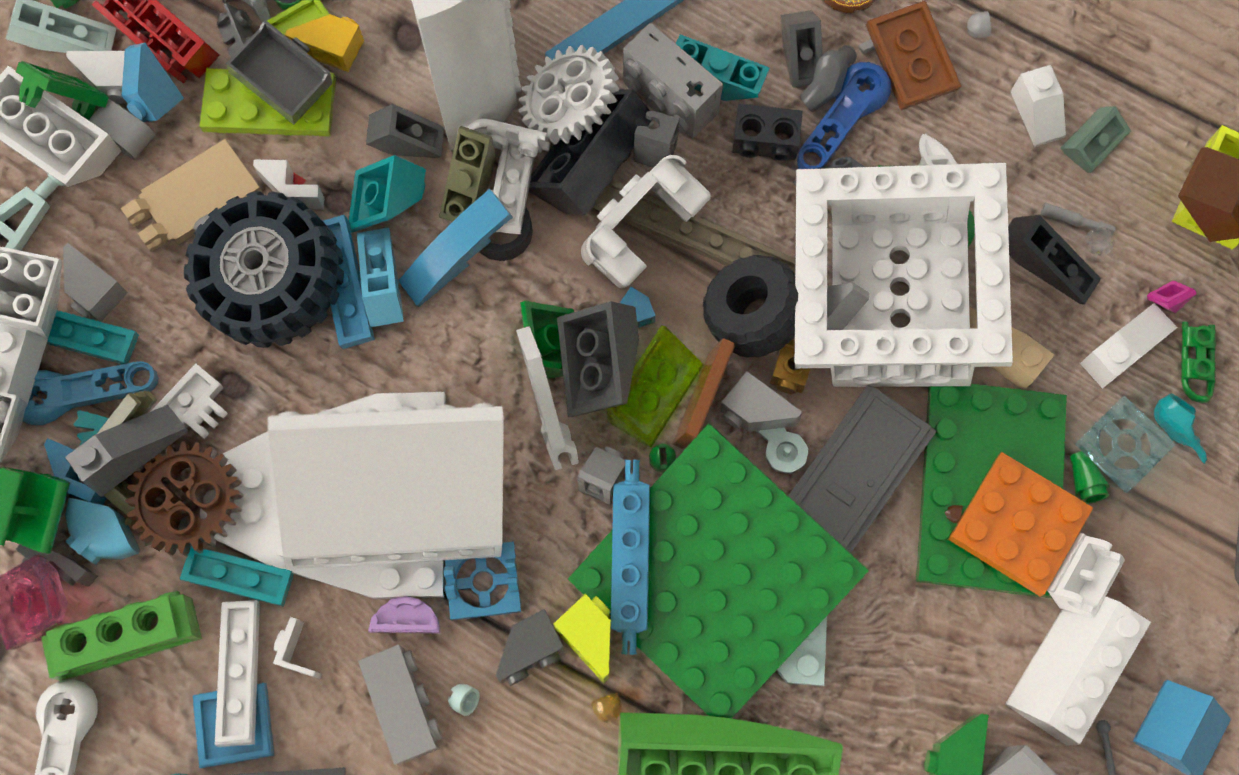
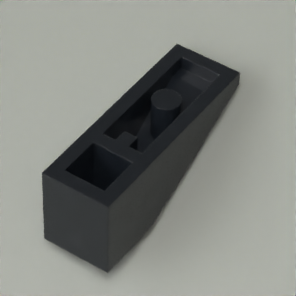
(1050, 258)

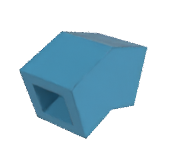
(644, 310)

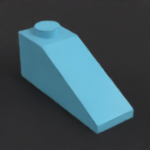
(379, 277)

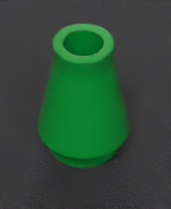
(1088, 479)

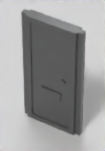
(861, 466)

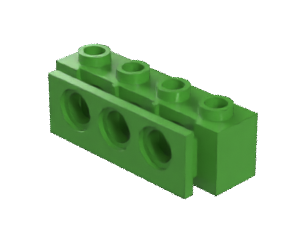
(175, 627)

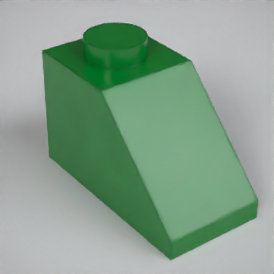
(960, 750)

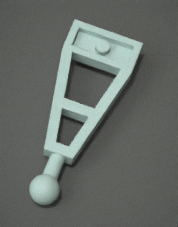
(37, 198)

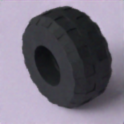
(736, 289)

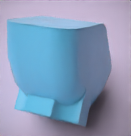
(98, 532)

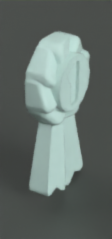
(785, 450)

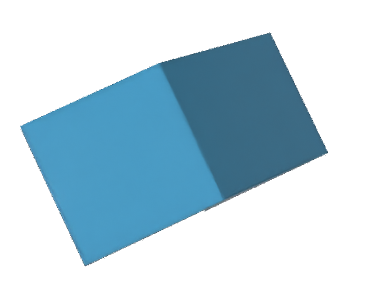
(62, 469)

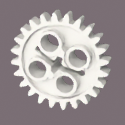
(569, 94)

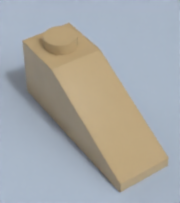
(1027, 356)

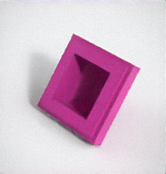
(1172, 296)

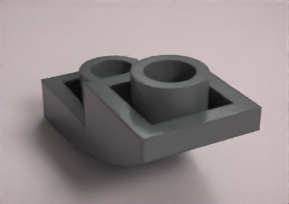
(67, 568)

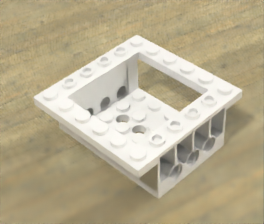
(926, 217)

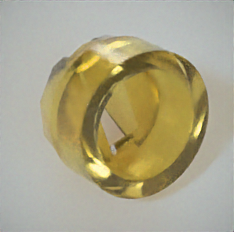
(607, 705)

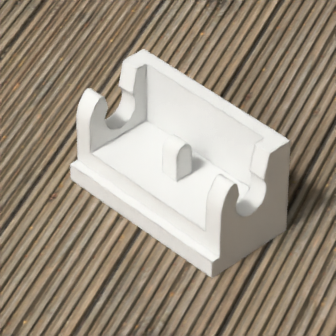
(1085, 576)

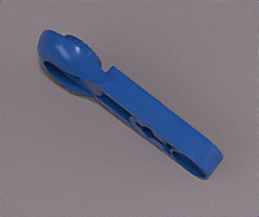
(847, 111)

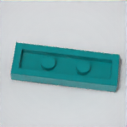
(92, 338)
(237, 576)

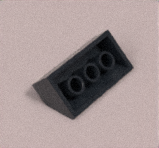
(578, 171)

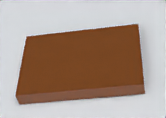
(913, 55)
(703, 393)

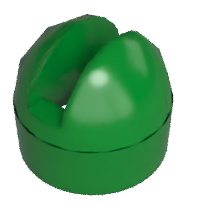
(654, 457)

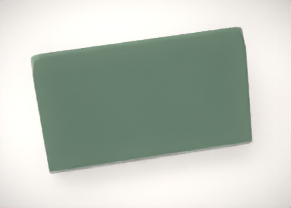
(1096, 138)

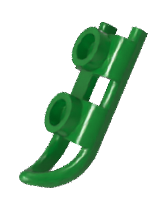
(1200, 368)

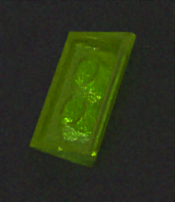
(656, 387)

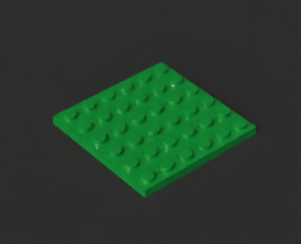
(730, 575)

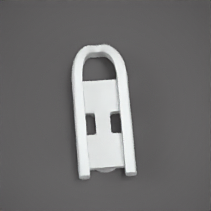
(499, 131)

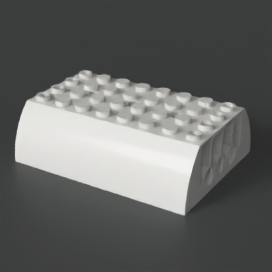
(470, 59)

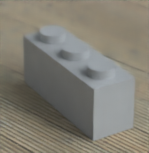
(400, 704)

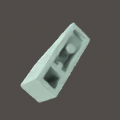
(56, 29)

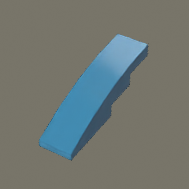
(454, 247)

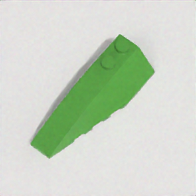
(719, 747)

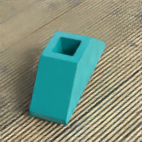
(739, 75)

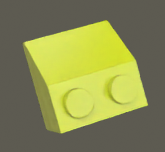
(587, 633)

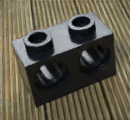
(767, 123)

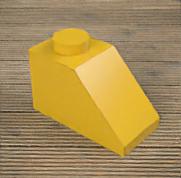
(330, 40)

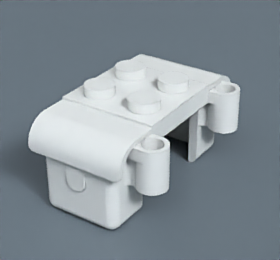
(668, 181)

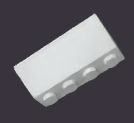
(53, 135)
(1077, 669)

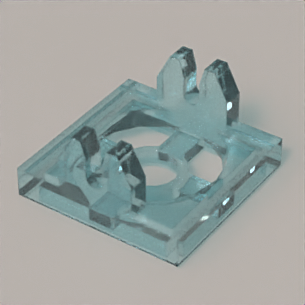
(1159, 443)

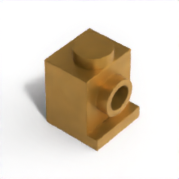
(783, 377)

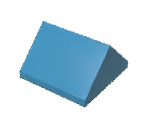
(1183, 728)

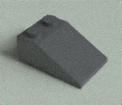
(598, 356)

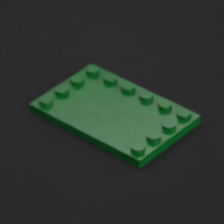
(971, 431)

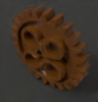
(162, 522)

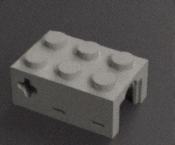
(669, 85)

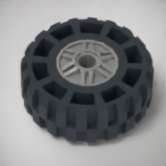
(263, 269)

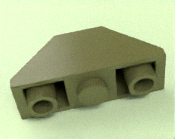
(468, 172)

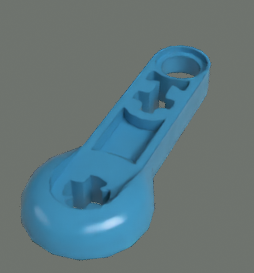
(82, 390)

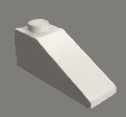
(1128, 345)

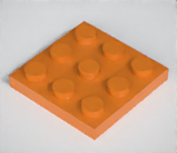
(1021, 524)

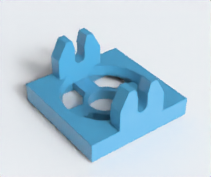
(507, 605)

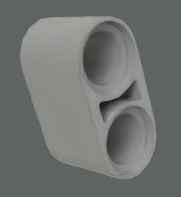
(124, 128)

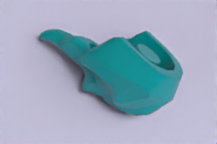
(1177, 420)

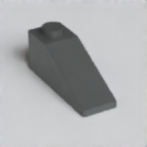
(123, 449)

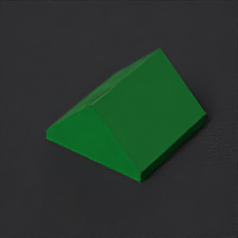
(544, 327)

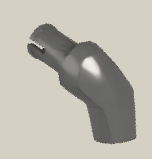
(828, 77)

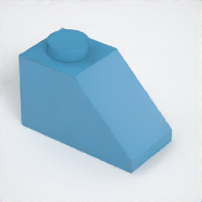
(147, 85)

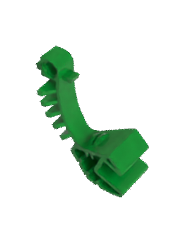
(30, 507)

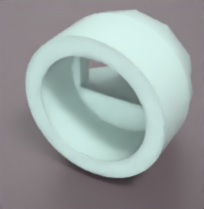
(464, 699)

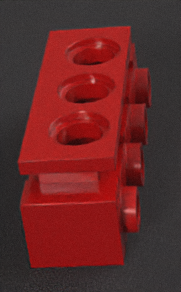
(166, 32)

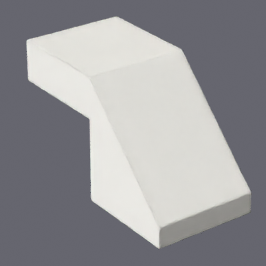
(279, 178)

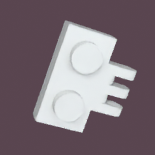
(193, 400)

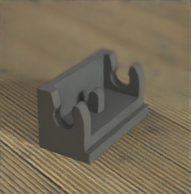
(657, 143)

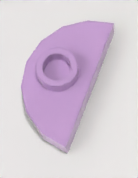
(404, 616)

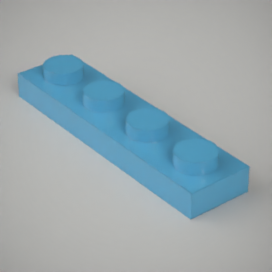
(349, 311)

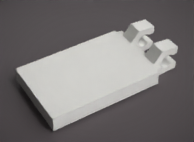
(555, 434)

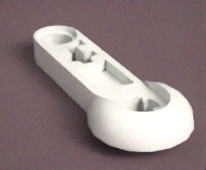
(63, 737)

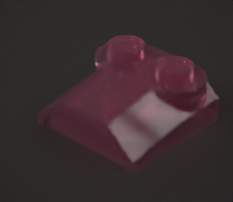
(30, 602)

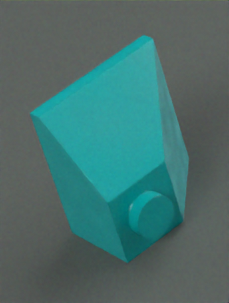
(384, 191)

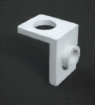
(285, 646)

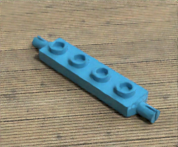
(630, 557)

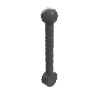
(1104, 728)

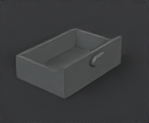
(280, 72)

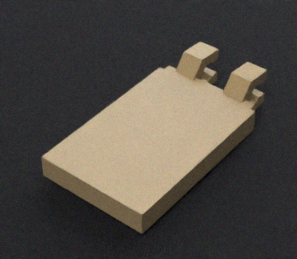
(189, 194)

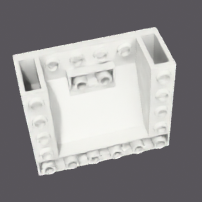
(388, 485)

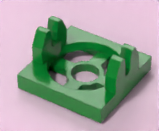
(38, 79)

